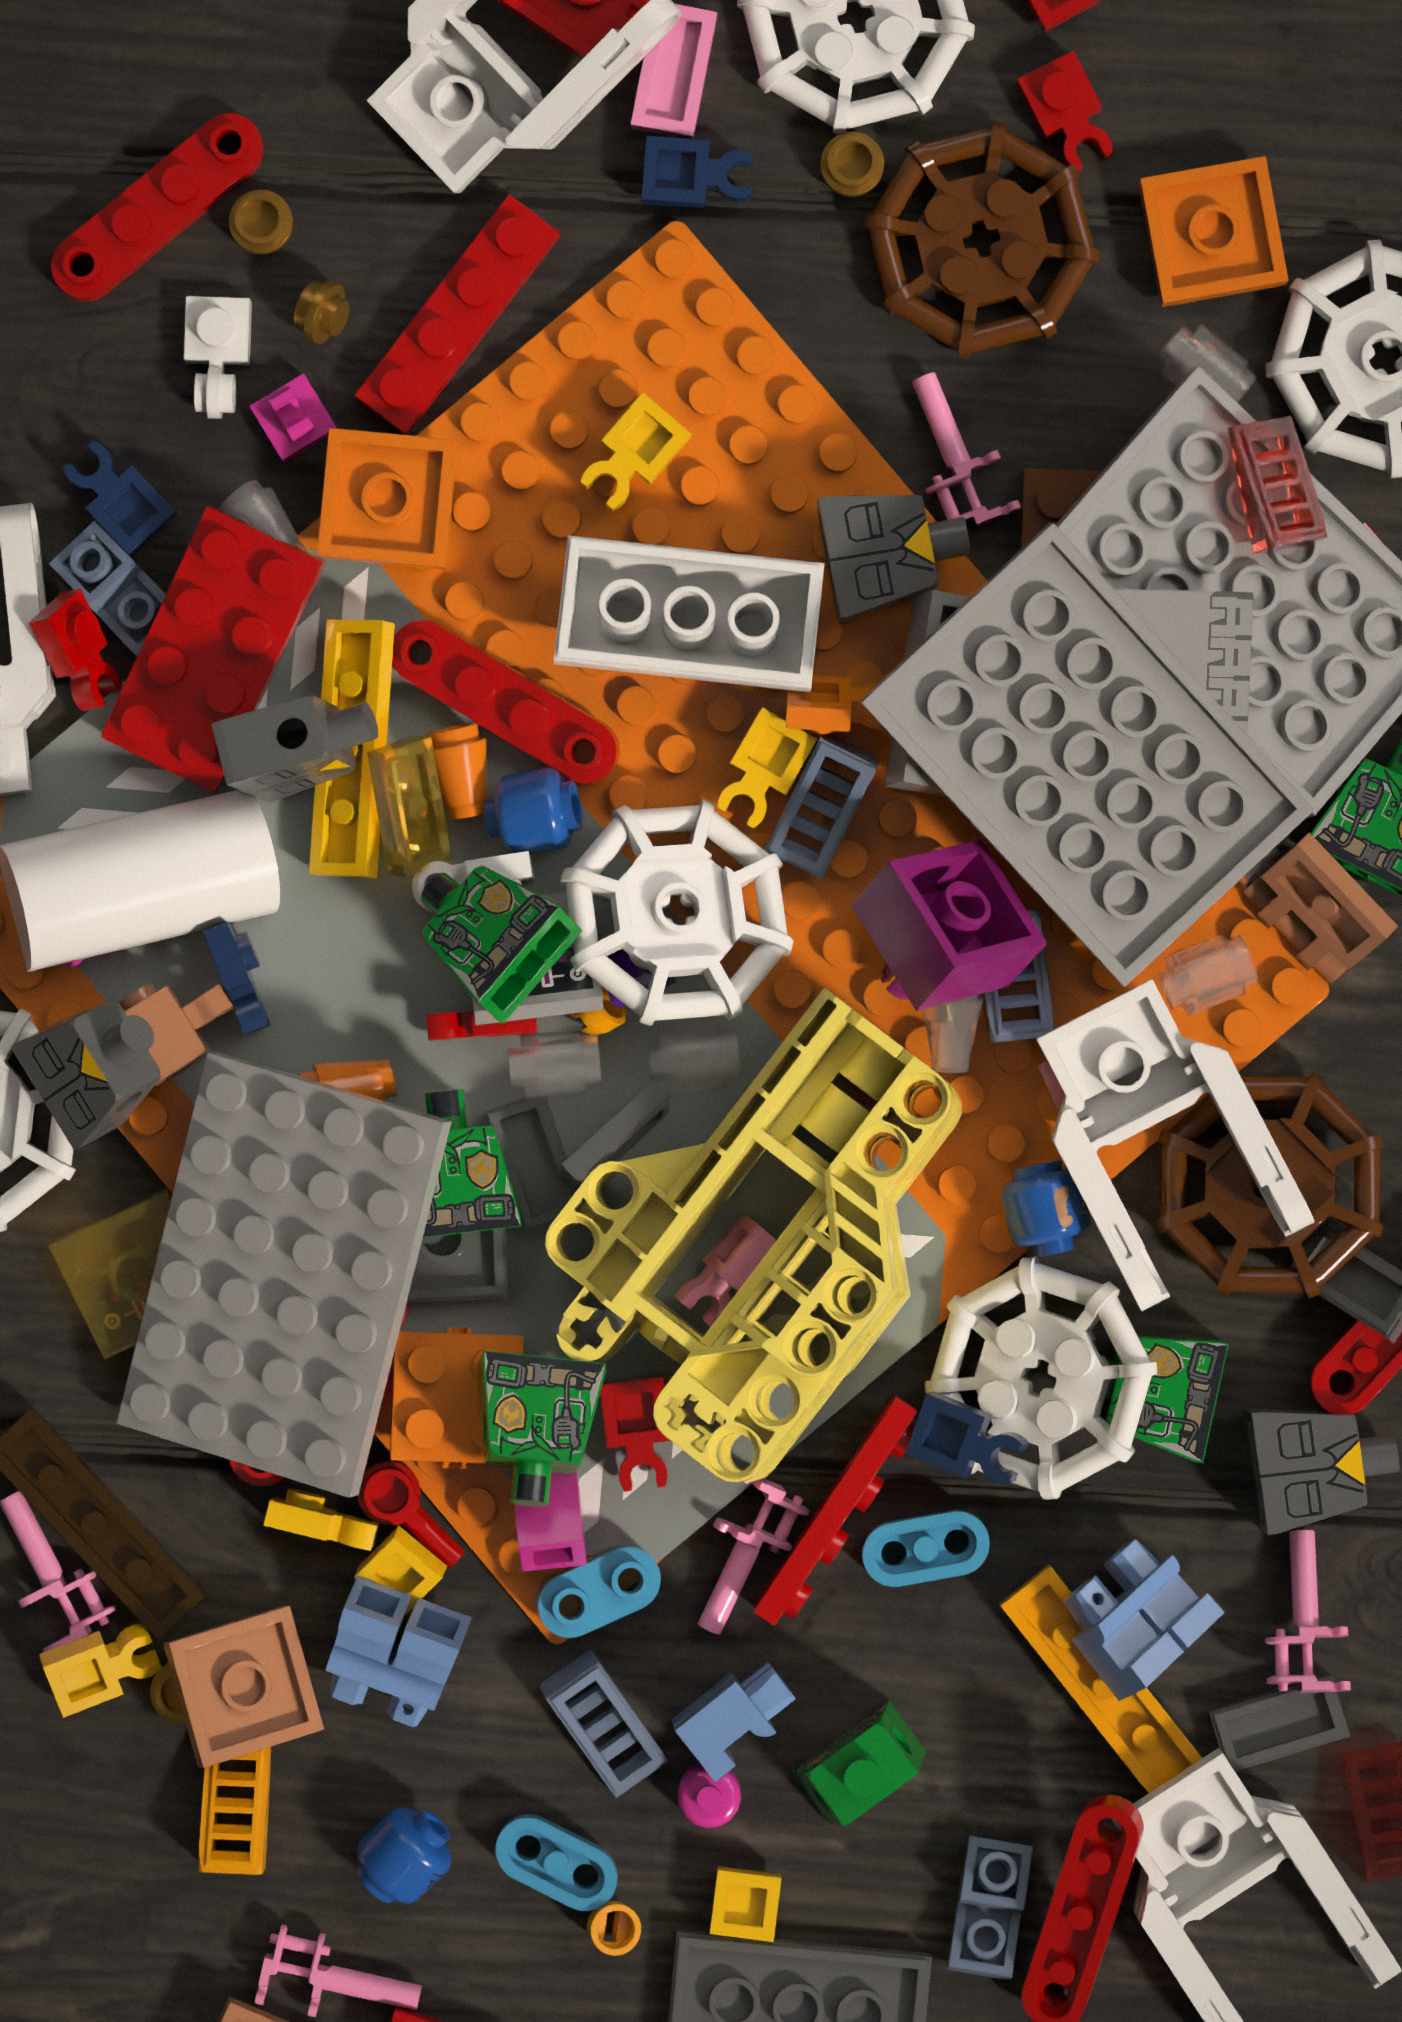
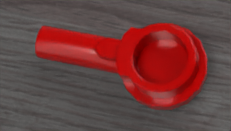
(392, 1496)

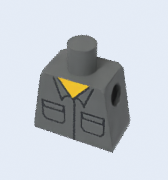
(883, 550)
(291, 745)
(91, 1069)
(1312, 1465)

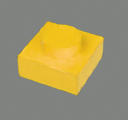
(403, 1565)
(745, 1904)

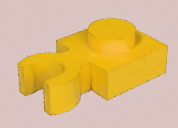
(641, 445)
(769, 758)
(304, 1515)
(89, 1671)

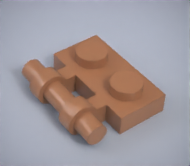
(1319, 909)

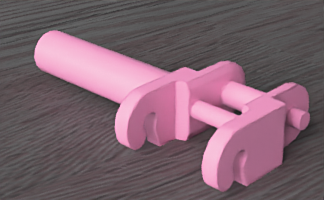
(955, 456)
(746, 1551)
(50, 1572)
(1305, 1619)
(333, 1978)

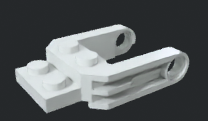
(468, 100)
(28, 681)
(1125, 1073)
(1212, 1843)

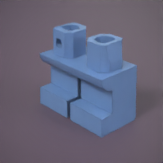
(1145, 1626)
(371, 1657)
(728, 1713)

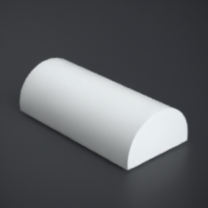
(689, 613)
(140, 878)

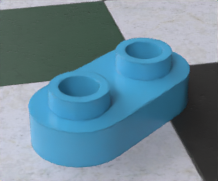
(925, 1549)
(598, 1591)
(554, 1865)

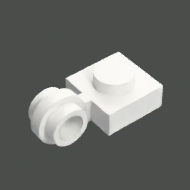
(217, 336)
(513, 866)

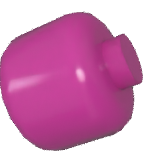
(707, 1801)

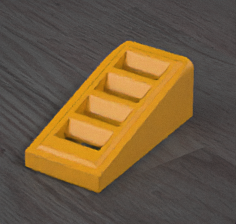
(235, 1862)

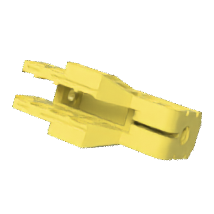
(686, 1188)

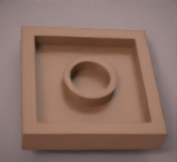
(243, 1686)

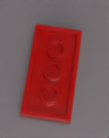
(212, 645)

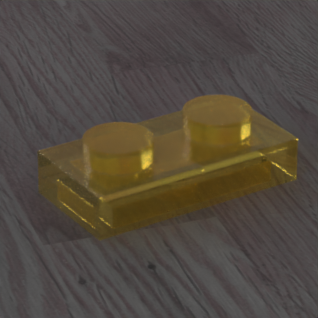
(409, 805)

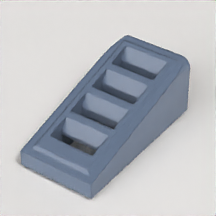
(847, 755)
(1028, 1028)
(573, 1679)

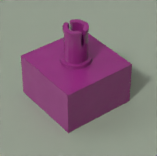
(947, 925)

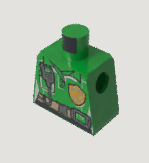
(1365, 823)
(495, 936)
(473, 1179)
(1180, 1397)
(536, 1417)
(861, 1766)

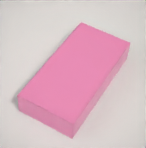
(675, 77)

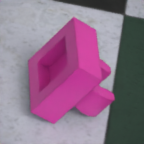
(293, 418)

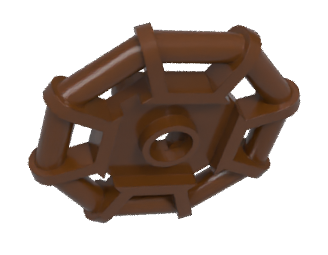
(999, 207)
(1247, 1217)

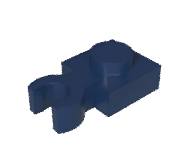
(681, 172)
(125, 504)
(234, 960)
(956, 1438)

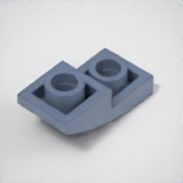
(111, 584)
(989, 1908)

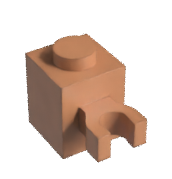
(176, 1026)

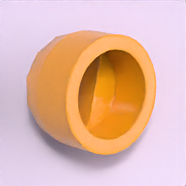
(604, 1020)
(625, 1929)

